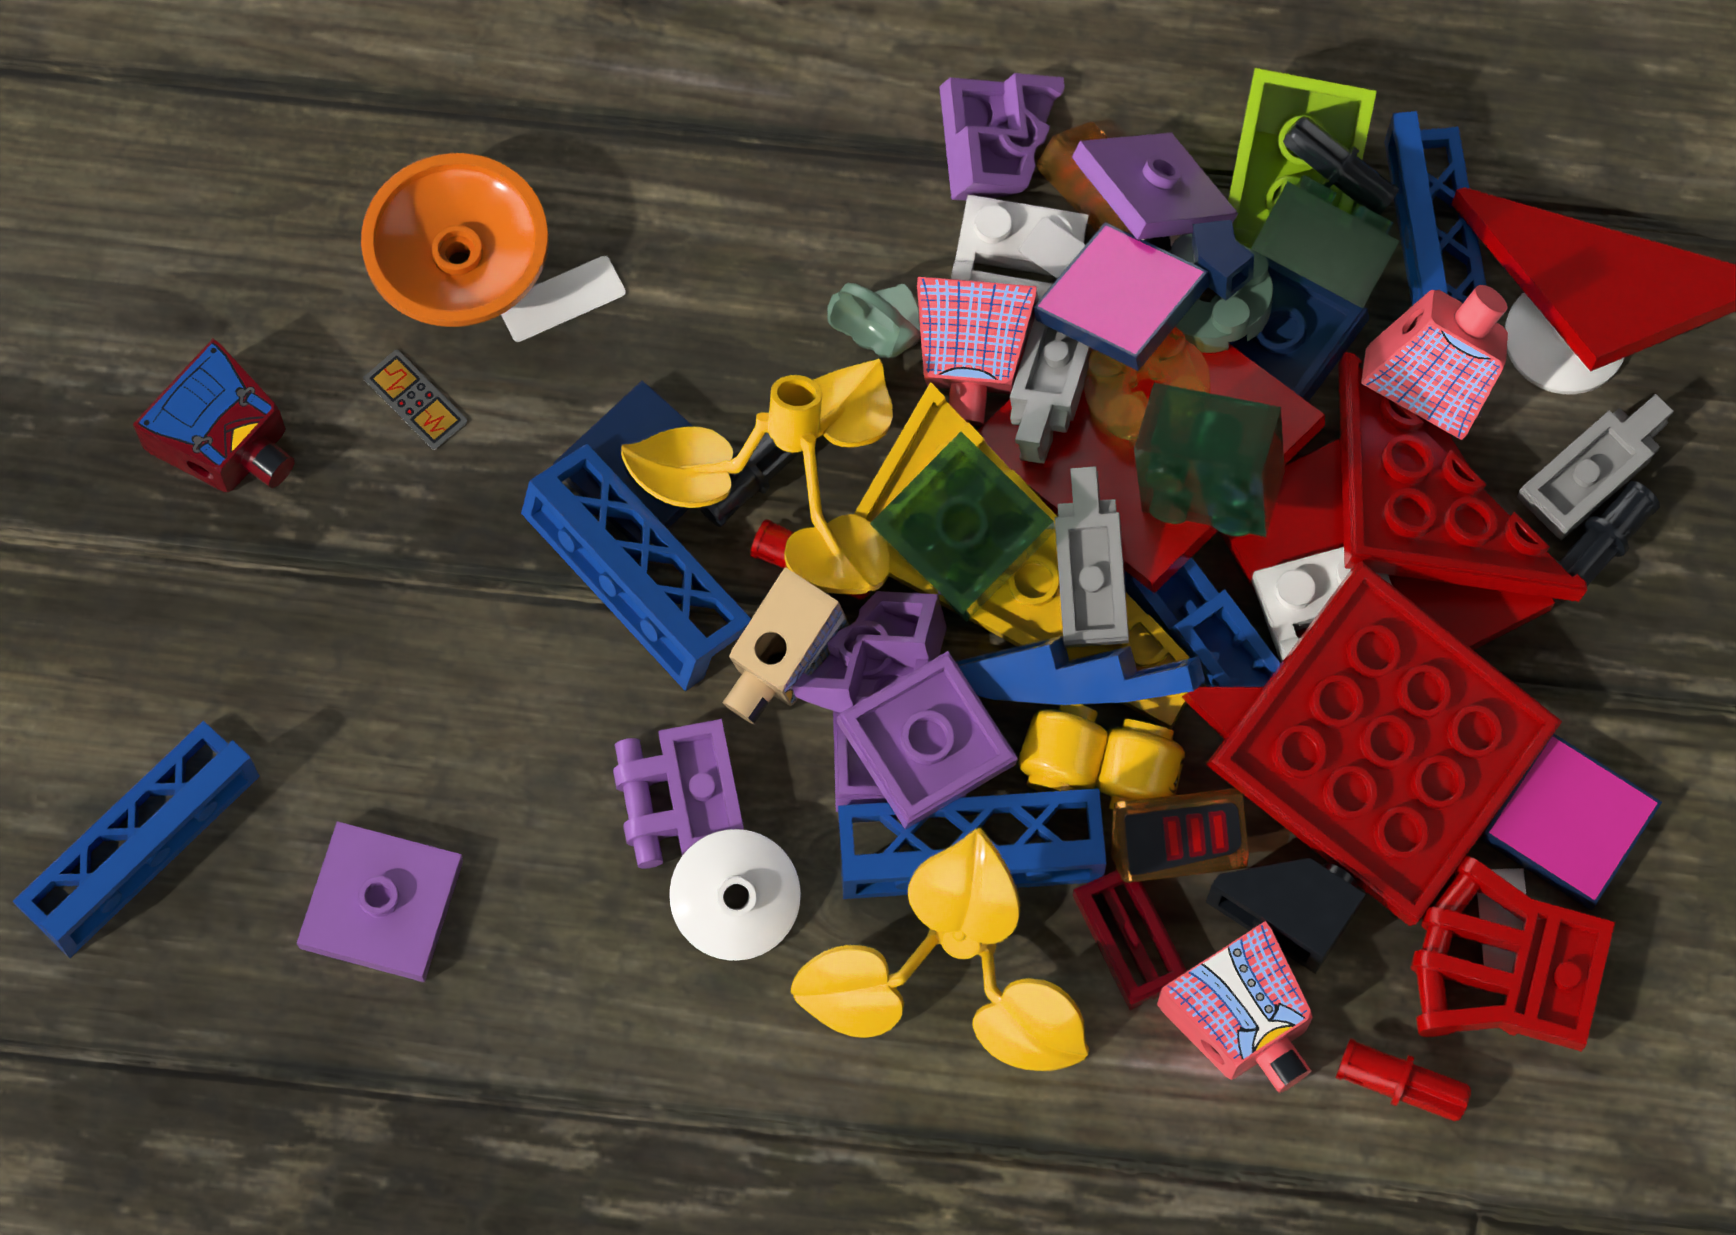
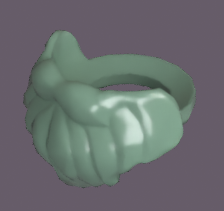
(876, 320)

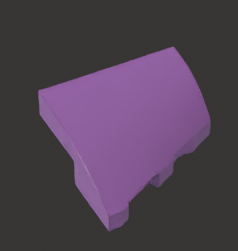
(995, 131)
(884, 644)

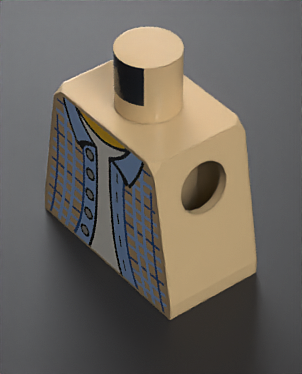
(792, 621)

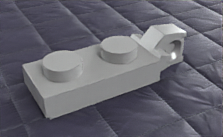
(1047, 389)
(1594, 467)
(1090, 566)

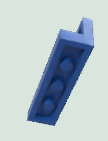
(1418, 231)
(618, 579)
(147, 848)
(1029, 864)

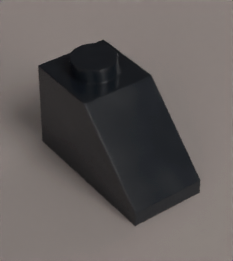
(1299, 901)

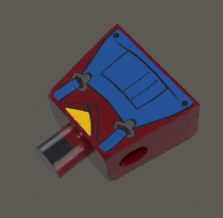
(216, 424)

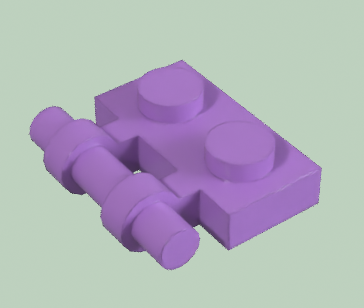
(699, 785)

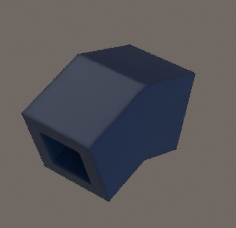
(1224, 258)

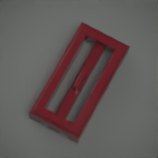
(1153, 983)

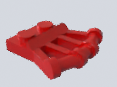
(1552, 975)

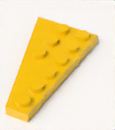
(1029, 601)

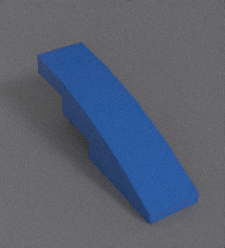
(1207, 627)
(1046, 675)

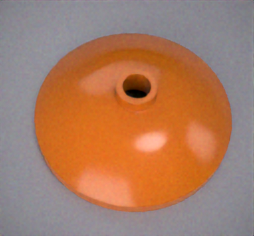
(450, 208)

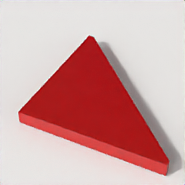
(1597, 284)
(1426, 510)

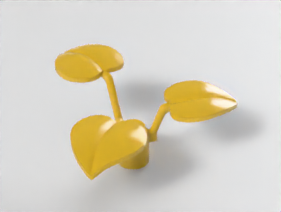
(846, 406)
(969, 907)

